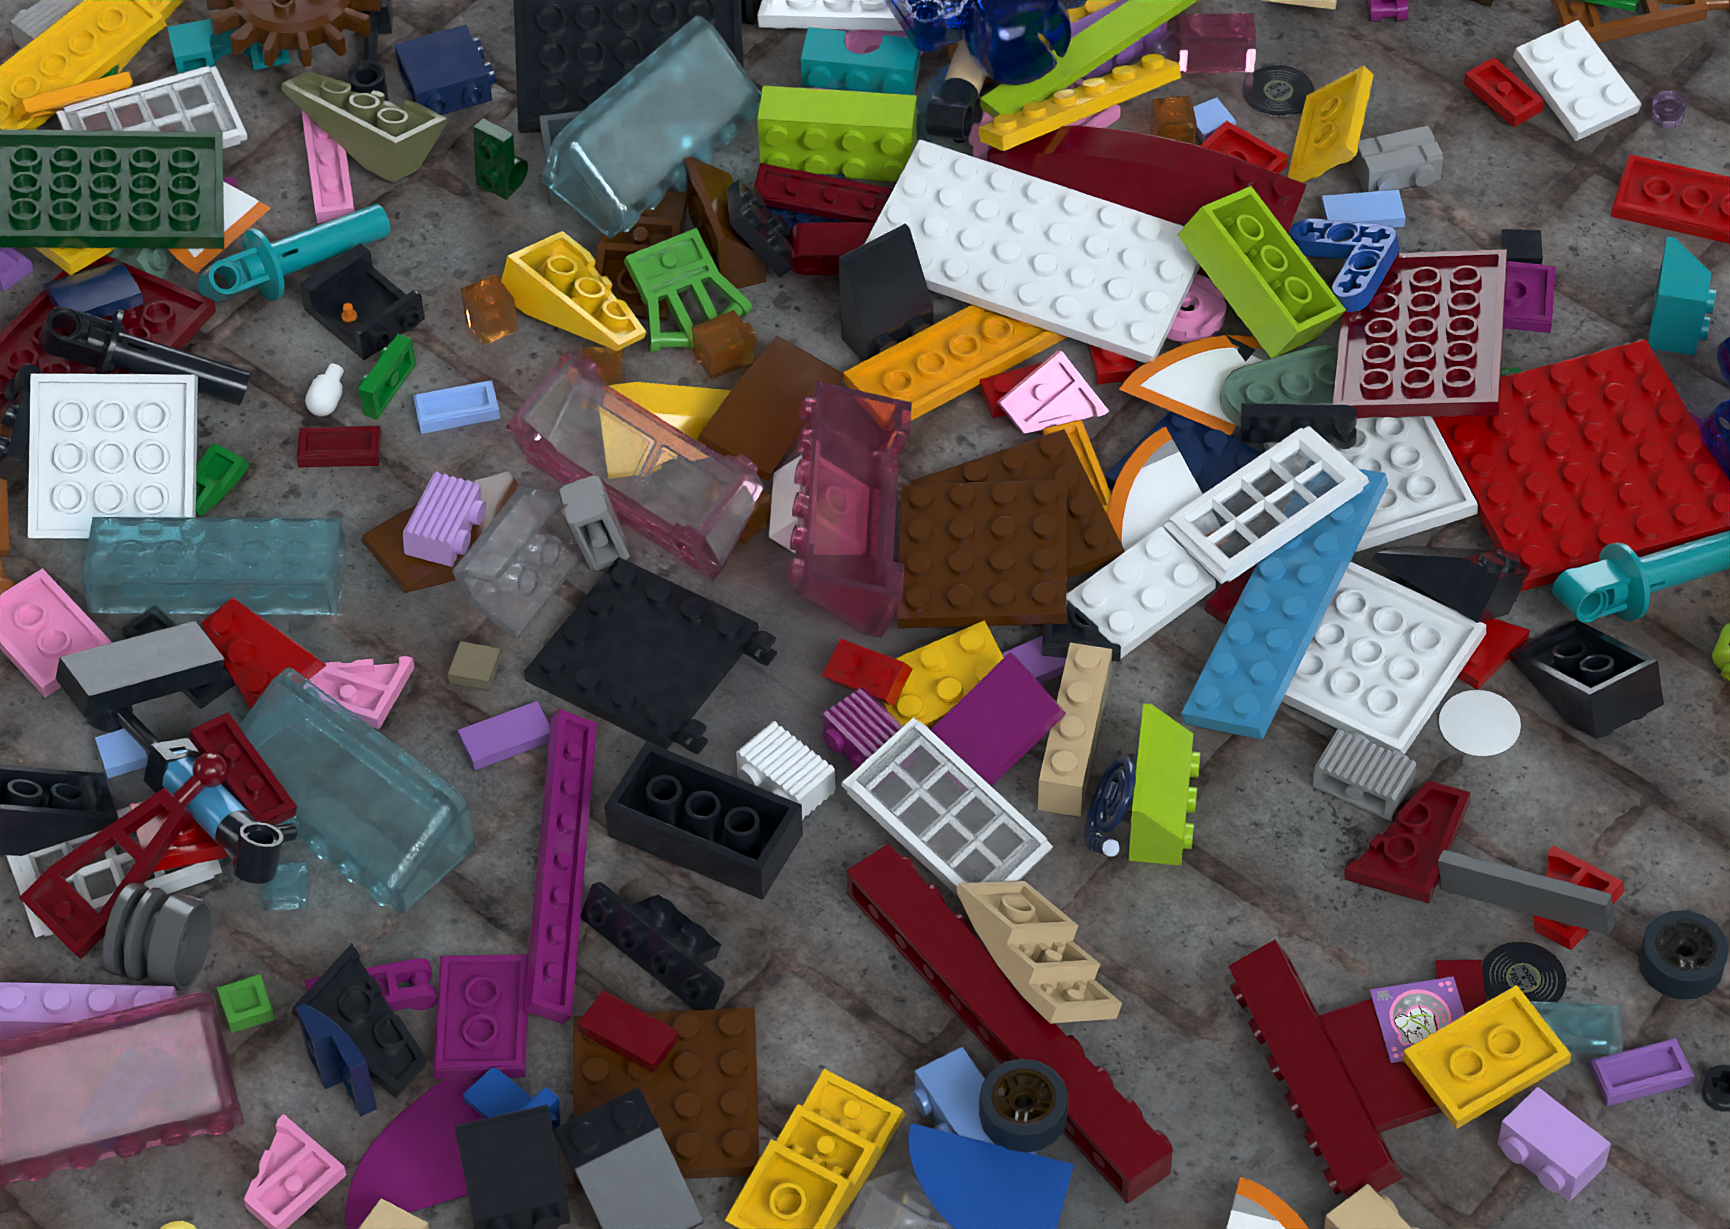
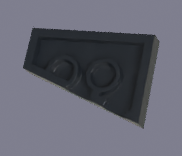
(357, 1005)

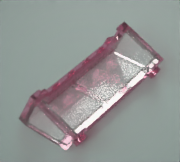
(650, 470)

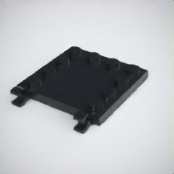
(646, 655)

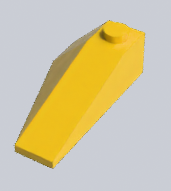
(562, 287)
(680, 406)

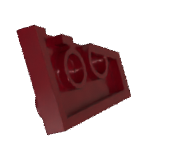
(1409, 850)

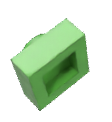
(245, 1003)

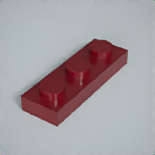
(248, 774)

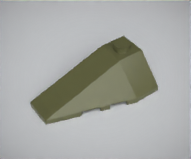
(375, 132)

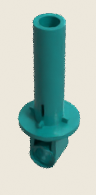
(265, 263)
(1624, 581)

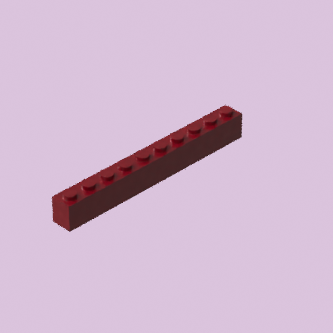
(966, 977)

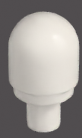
(325, 391)

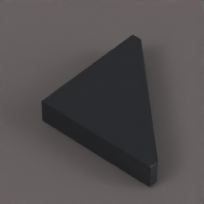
(1077, 630)

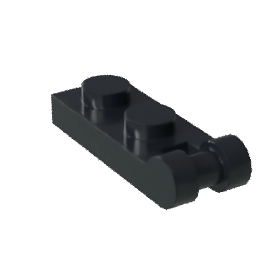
(15, 420)
(1277, 421)

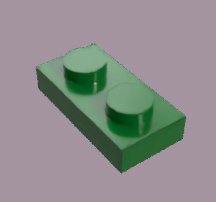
(387, 376)

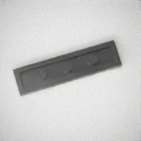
(1526, 892)

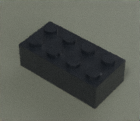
(704, 820)

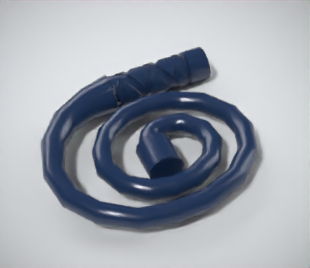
(1111, 800)

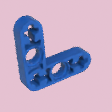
(1369, 246)

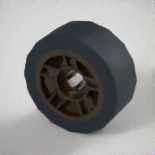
(1023, 1084)

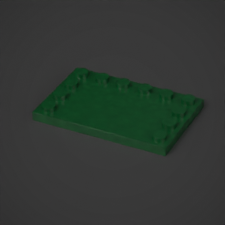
(111, 189)

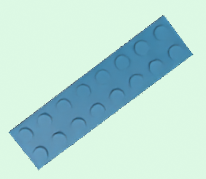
(1278, 620)

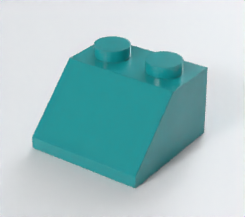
(1681, 301)

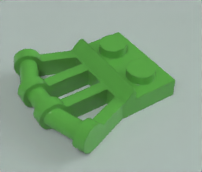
(670, 269)

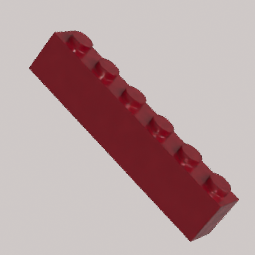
(1314, 1072)

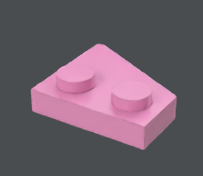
(365, 687)
(291, 1177)

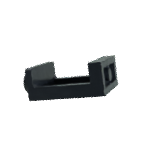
(379, 304)

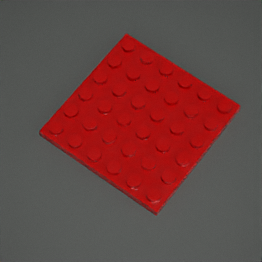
(1589, 461)

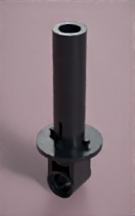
(106, 346)

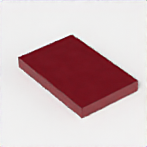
(1387, 1088)

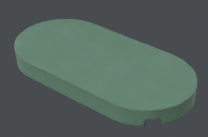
(1292, 378)

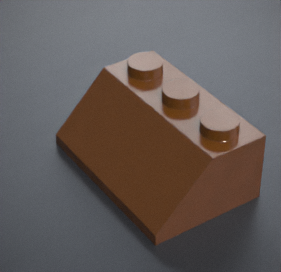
(710, 215)

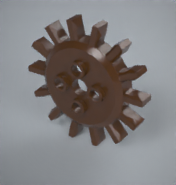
(290, 24)

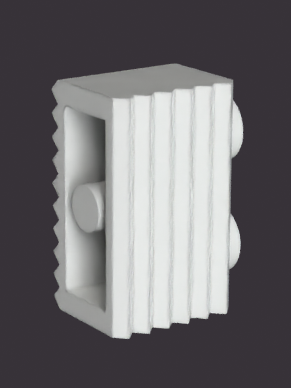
(786, 768)

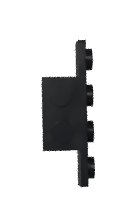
(659, 942)

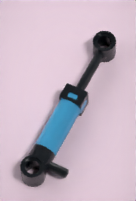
(249, 843)

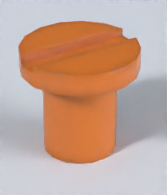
(348, 314)

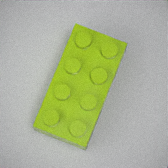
(837, 131)
(1261, 272)

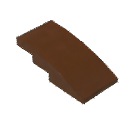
(652, 228)
(764, 406)
(414, 573)

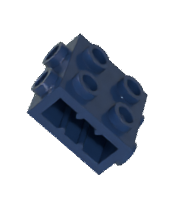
(445, 70)

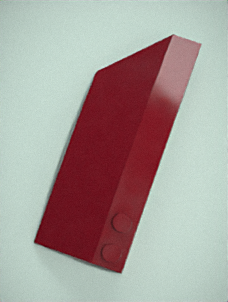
(1148, 172)

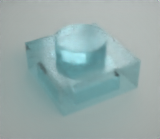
(288, 888)

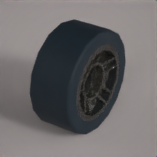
(1697, 941)

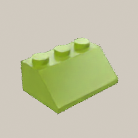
(1163, 790)

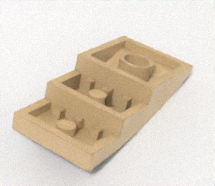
(1037, 951)

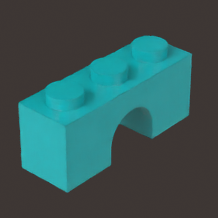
(197, 47)
(831, 65)

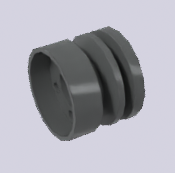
(157, 936)

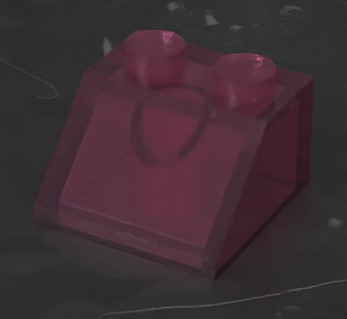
(1216, 42)

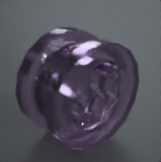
(1666, 118)

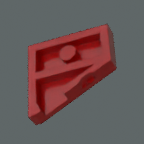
(1575, 871)

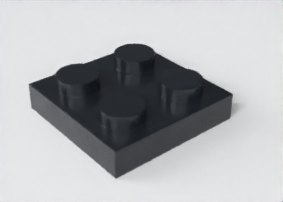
(759, 227)

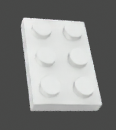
(1577, 80)
(1142, 590)

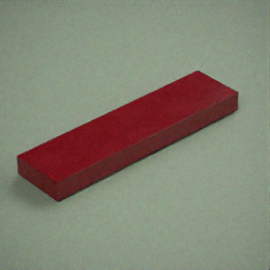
(820, 194)

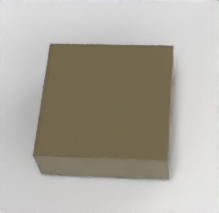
(474, 665)

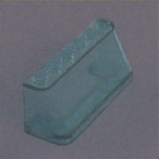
(638, 132)
(358, 793)

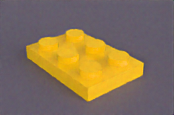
(1331, 125)
(944, 674)
(1486, 1056)

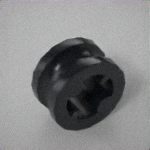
(1710, 1089)

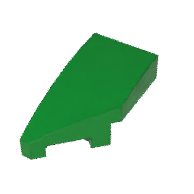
(216, 476)

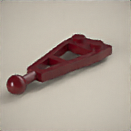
(66, 910)

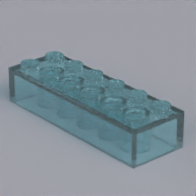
(207, 561)

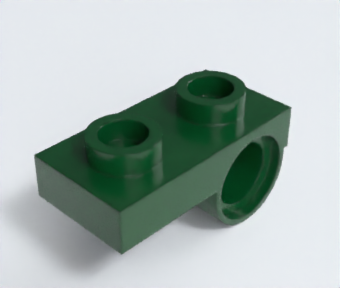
(495, 161)

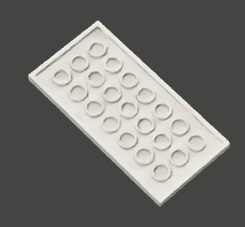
(1041, 251)

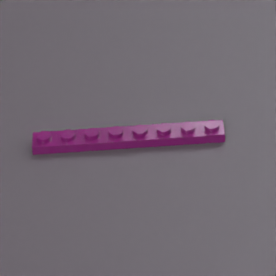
(560, 868)

